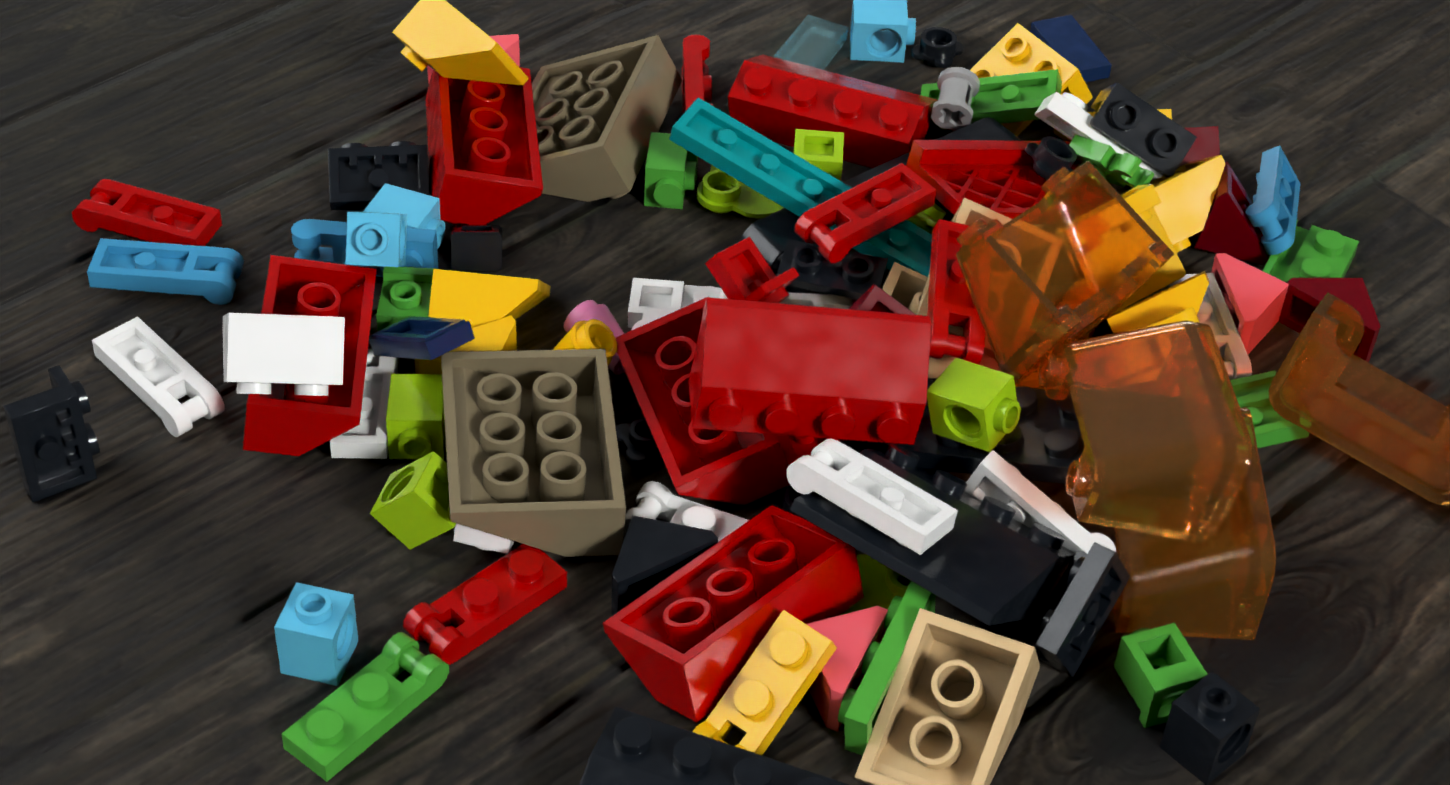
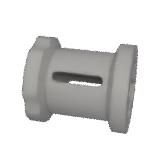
(955, 98)

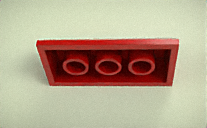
(786, 96)
(481, 148)
(810, 371)
(300, 423)
(699, 461)
(711, 614)

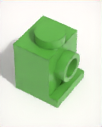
(668, 172)
(404, 294)
(1157, 670)

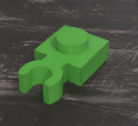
(1111, 165)

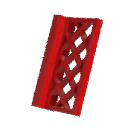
(983, 171)

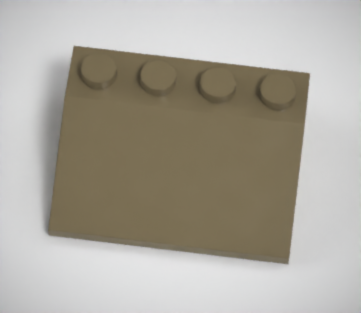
(599, 117)
(534, 448)

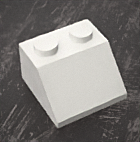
(284, 351)

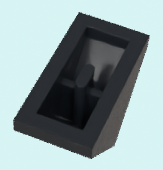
(652, 554)

